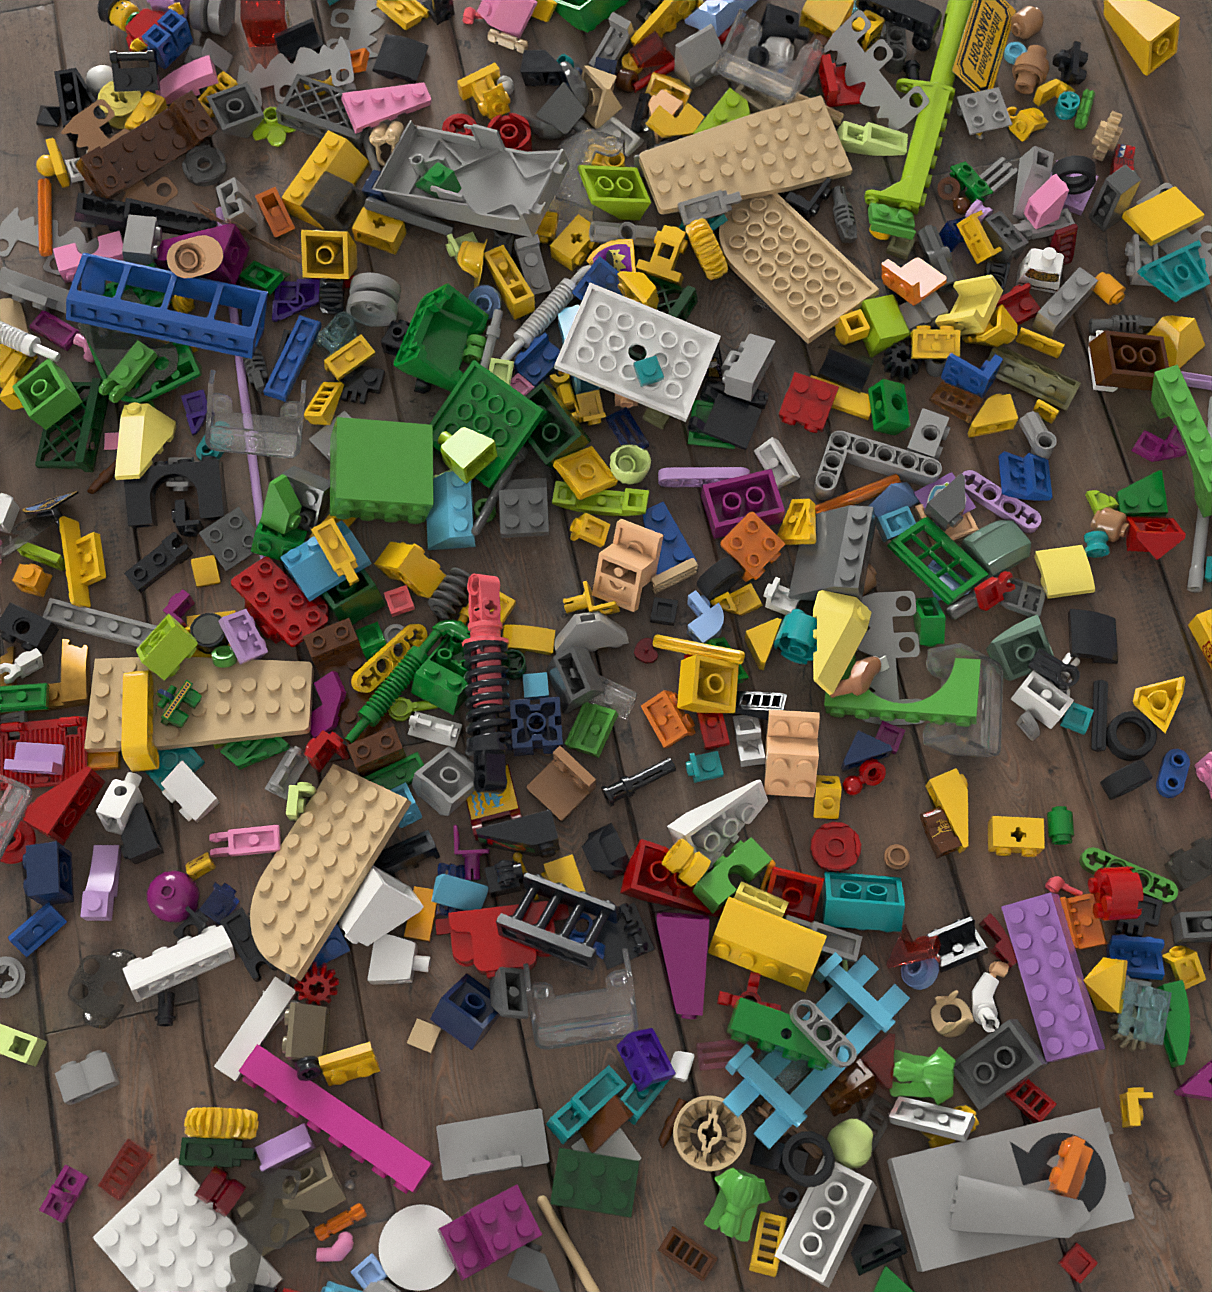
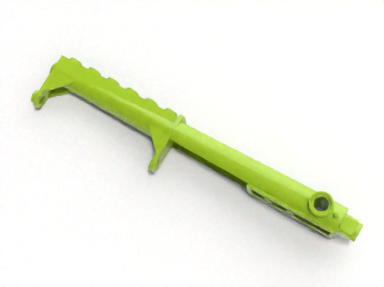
(930, 121)

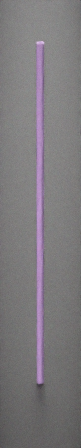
(245, 408)

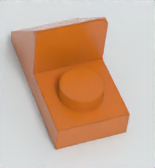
(274, 212)

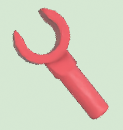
(469, 15)
(1056, 883)

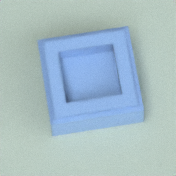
(369, 1271)

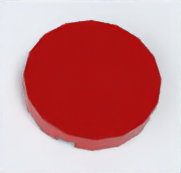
(835, 847)

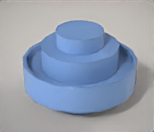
(486, 298)
(921, 973)

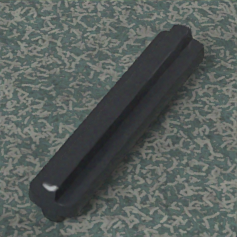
(1099, 716)

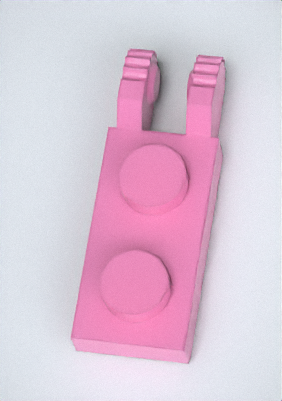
(247, 841)

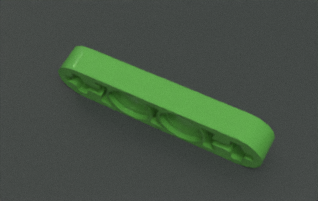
(1100, 857)

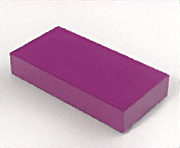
(54, 330)

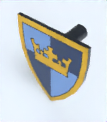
(49, 506)

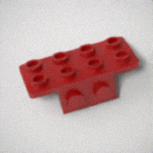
(277, 603)

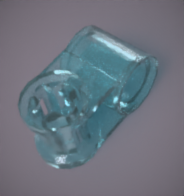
(335, 337)

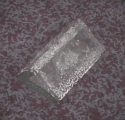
(616, 698)

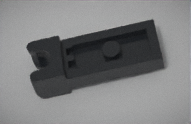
(158, 562)
(239, 932)

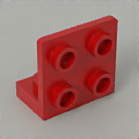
(834, 84)

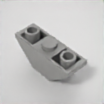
(590, 631)

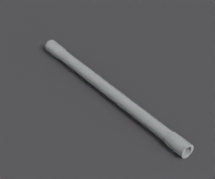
(1196, 572)

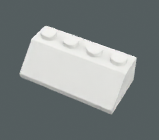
(179, 963)
(826, 1224)

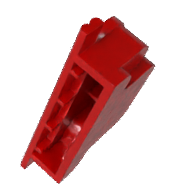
(478, 943)

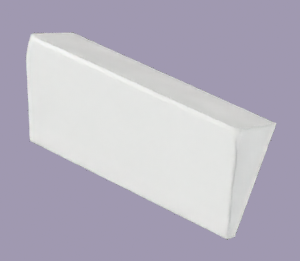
(617, 128)
(774, 457)

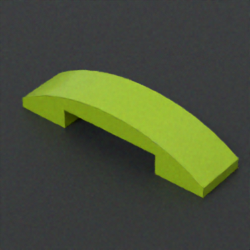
(606, 502)

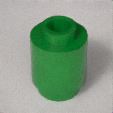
(1060, 825)

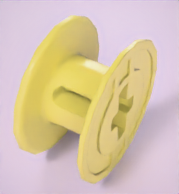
(121, 103)

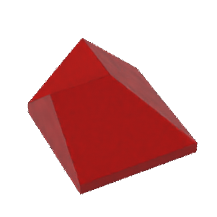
(1153, 535)

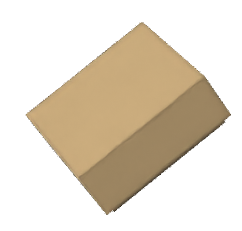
(424, 1036)

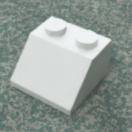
(189, 793)

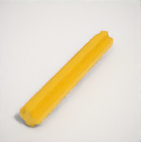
(702, 649)

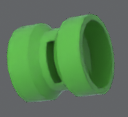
(475, 348)

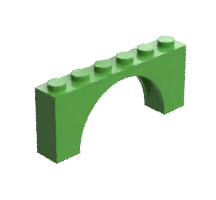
(1173, 399)
(952, 703)

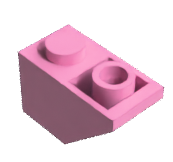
(1046, 202)

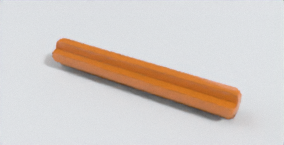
(45, 217)
(858, 495)

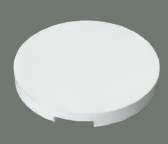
(414, 1250)

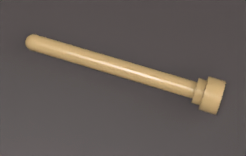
(567, 1244)

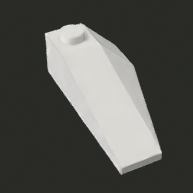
(719, 821)

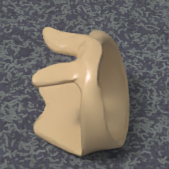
(951, 1029)

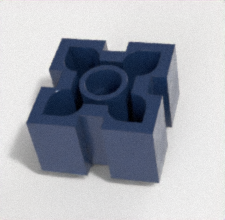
(524, 718)

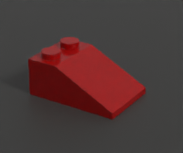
(64, 805)

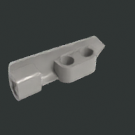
(1016, 1210)

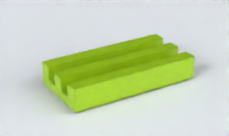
(42, 556)

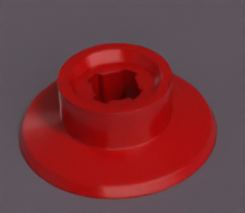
(24, 836)

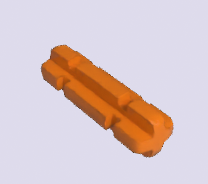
(340, 1222)

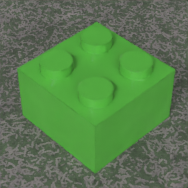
(47, 394)

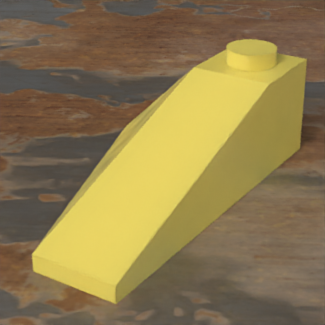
(839, 631)

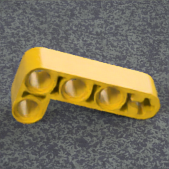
(137, 722)

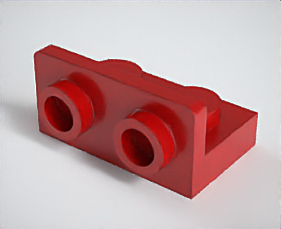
(1020, 303)

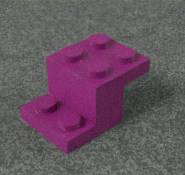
(489, 1232)

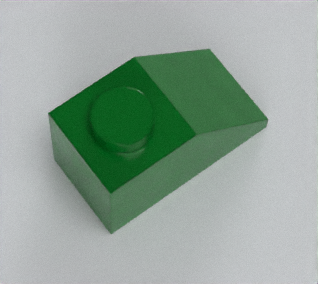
(441, 177)
(929, 622)

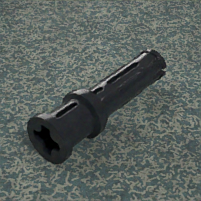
(628, 785)

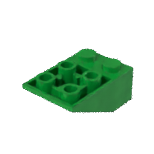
(442, 676)

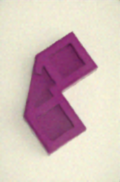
(1157, 449)
(332, 695)

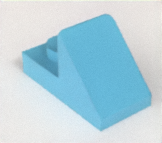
(894, 523)

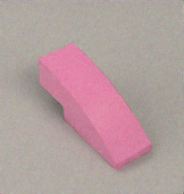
(188, 77)

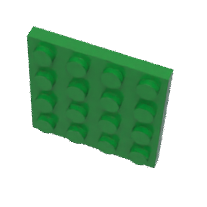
(491, 409)

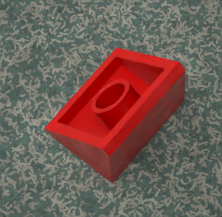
(798, 889)

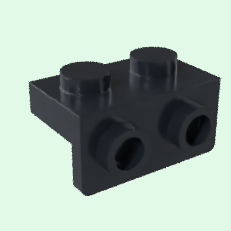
(959, 944)

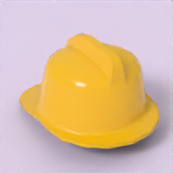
(471, 259)

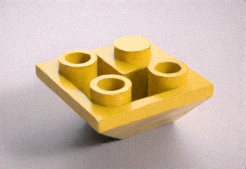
(638, 288)

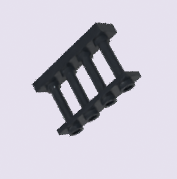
(558, 944)

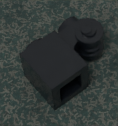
(504, 878)

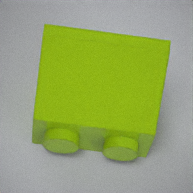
(167, 647)

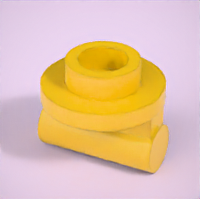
(182, 304)

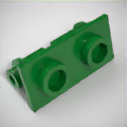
(968, 177)

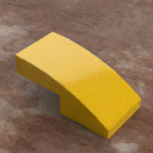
(529, 638)

